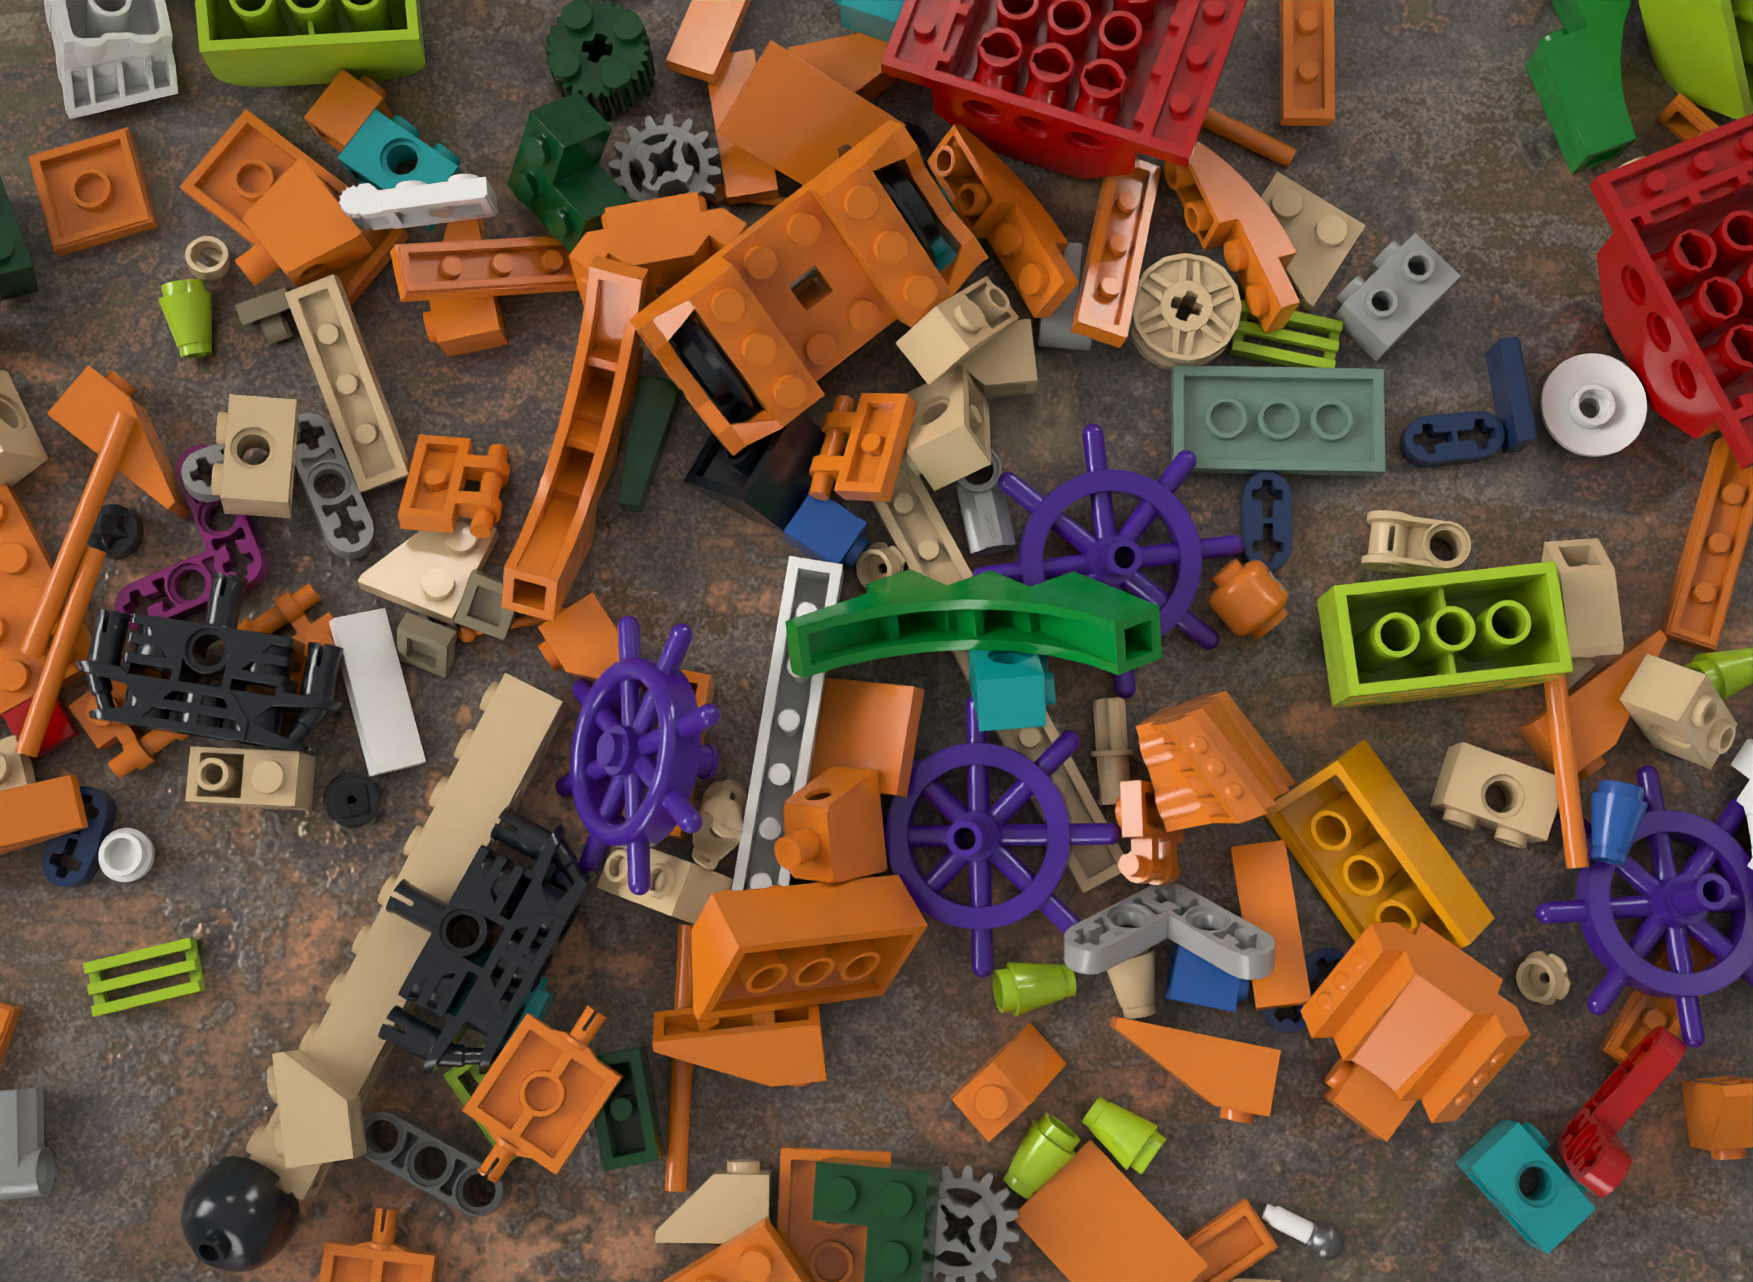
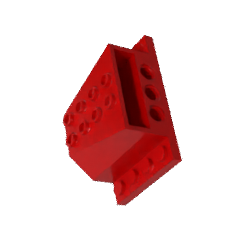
(1070, 79)
(1683, 280)

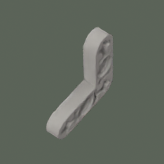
(309, 467)
(1172, 914)

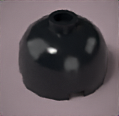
(238, 1215)

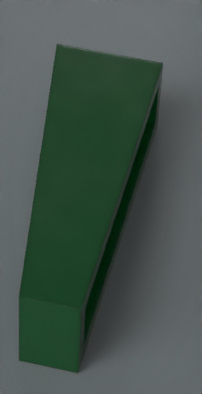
(650, 426)

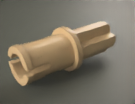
(1111, 748)

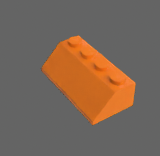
(801, 945)

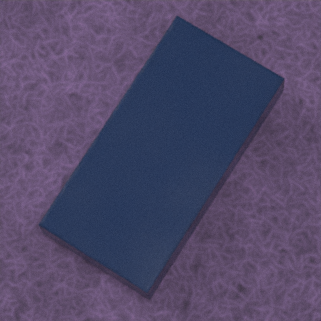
(1511, 394)

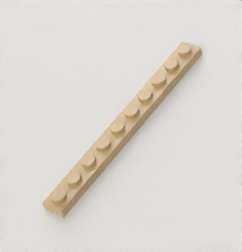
(931, 551)

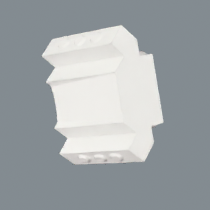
(111, 52)

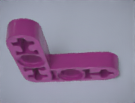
(210, 561)

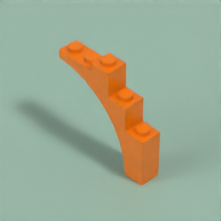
(585, 444)

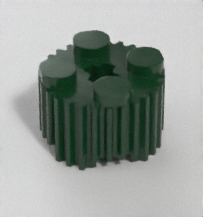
(604, 35)

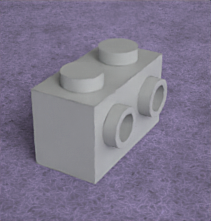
(1395, 296)

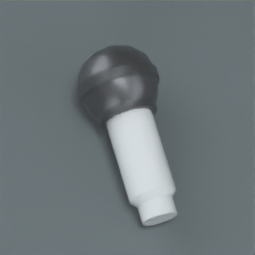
(1321, 1238)

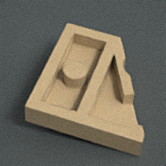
(1317, 232)
(430, 570)

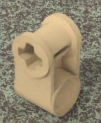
(1403, 544)

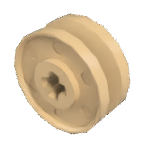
(1188, 282)

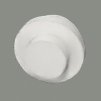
(126, 855)

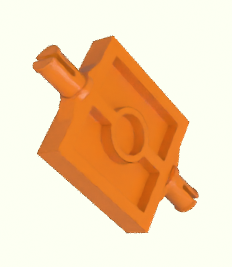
(542, 1093)
(377, 1258)

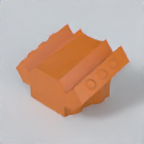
(658, 234)
(1209, 764)
(1418, 1017)

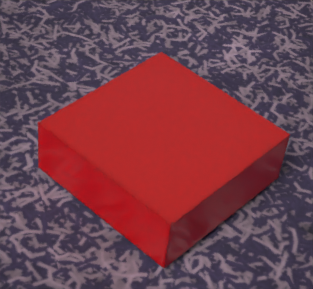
(59, 730)

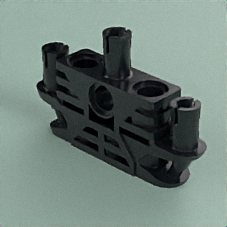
(206, 710)
(515, 964)

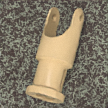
(721, 823)

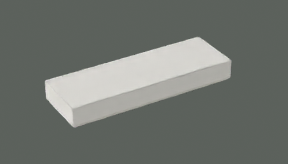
(377, 692)

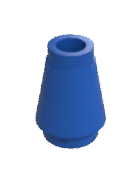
(1615, 819)

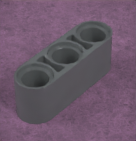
(407, 1161)

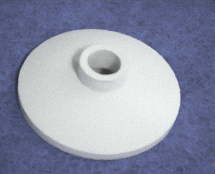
(1612, 392)

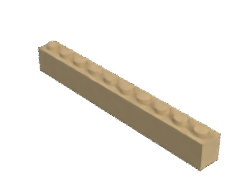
(490, 775)

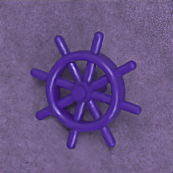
(1114, 556)
(638, 753)
(982, 837)
(1667, 906)

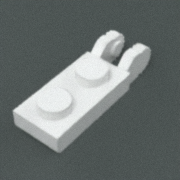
(419, 204)

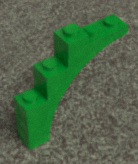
(1581, 81)
(916, 614)

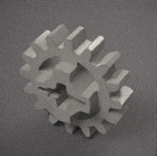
(662, 148)
(976, 1249)

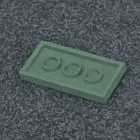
(1279, 419)

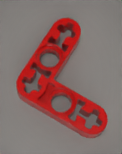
(1590, 1136)

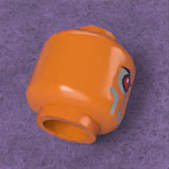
(1248, 598)

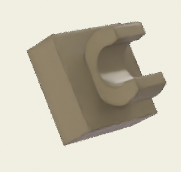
(270, 311)
(482, 608)
(426, 644)

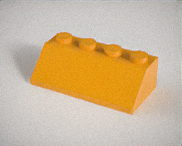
(1375, 851)

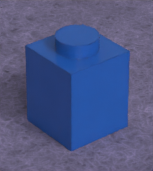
(827, 532)
(1202, 983)

